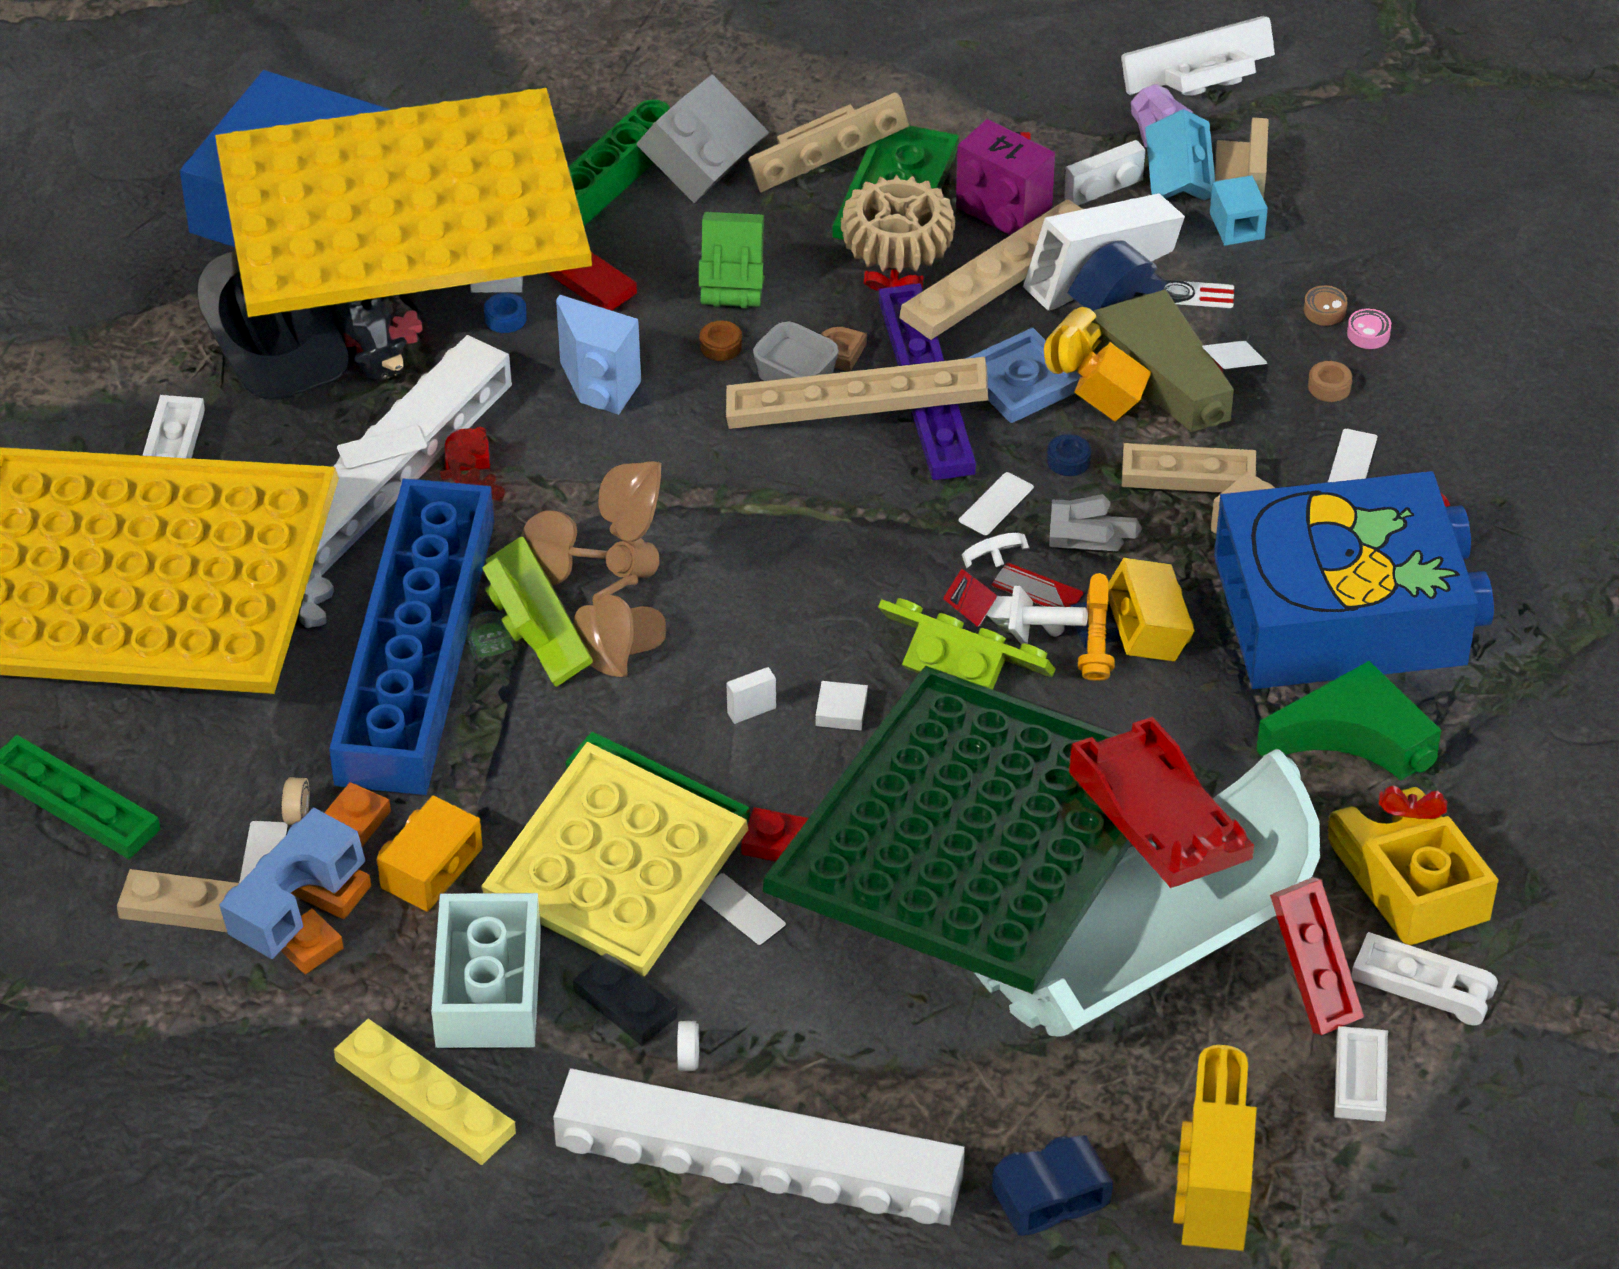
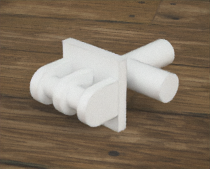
(1016, 613)

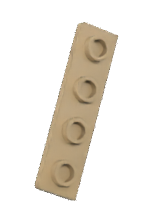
(827, 140)

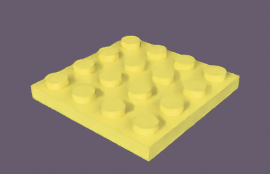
(618, 857)

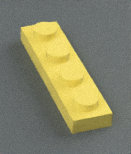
(425, 1091)

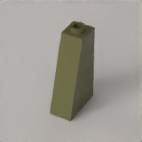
(1182, 373)

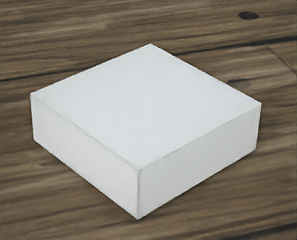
(751, 695)
(841, 705)

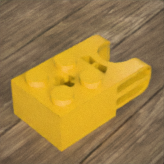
(1415, 871)
(1217, 1154)

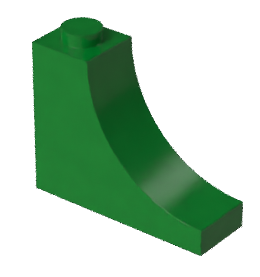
(1356, 716)

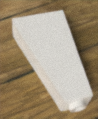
(1073, 237)

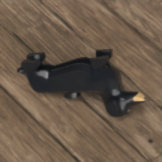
(369, 325)

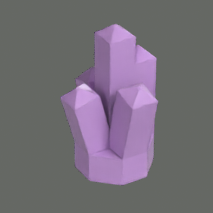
(1153, 105)

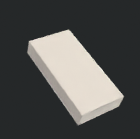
(1361, 1073)

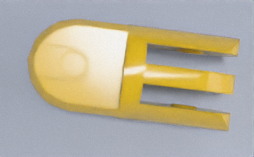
(1072, 341)

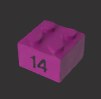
(1003, 177)

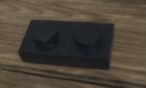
(625, 998)

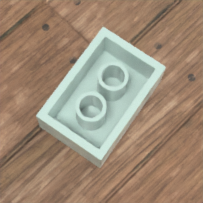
(486, 970)

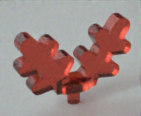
(462, 456)

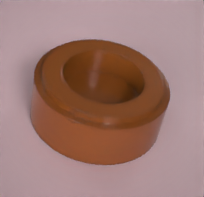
(721, 340)

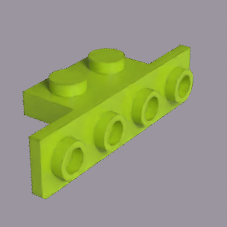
(535, 610)
(960, 652)

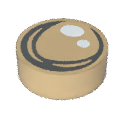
(295, 800)

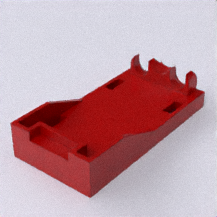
(1155, 796)

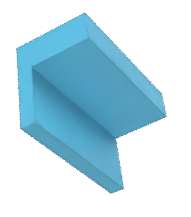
(1180, 155)

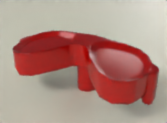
(878, 281)
(1428, 807)

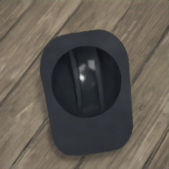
(269, 352)

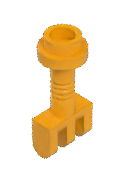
(1096, 663)

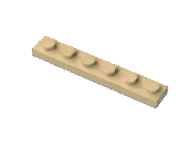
(977, 280)
(857, 392)

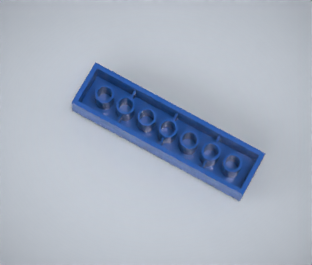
(412, 637)

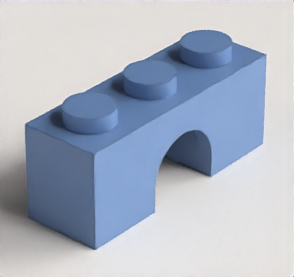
(312, 853)

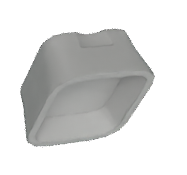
(794, 352)

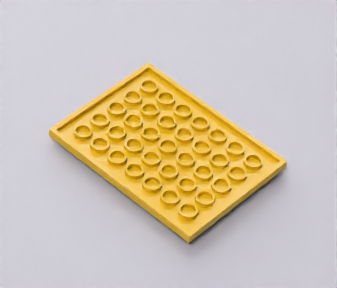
(400, 201)
(155, 566)

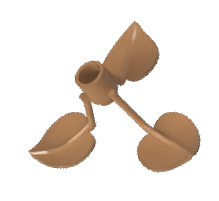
(629, 502)

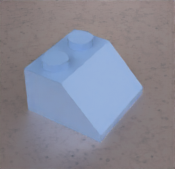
(599, 353)

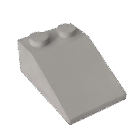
(702, 137)

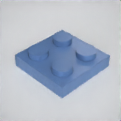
(1020, 379)

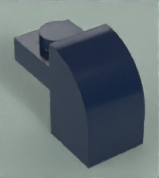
(1115, 276)

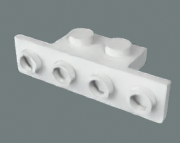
(1200, 59)

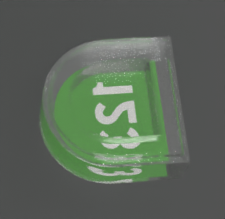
(489, 636)

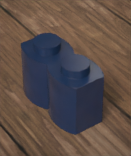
(1051, 1184)

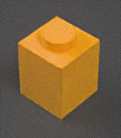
(1111, 381)

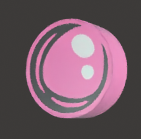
(1369, 328)

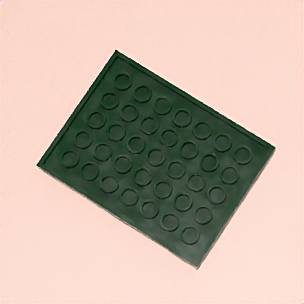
(959, 833)

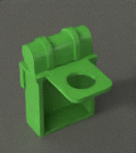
(732, 259)

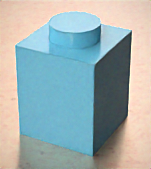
(1238, 210)

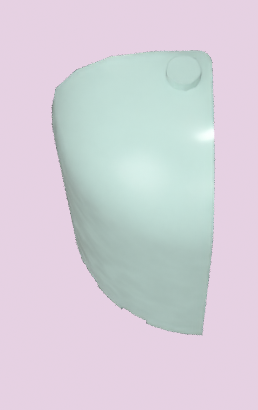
(1147, 931)

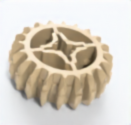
(898, 223)

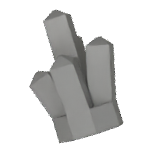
(1082, 526)

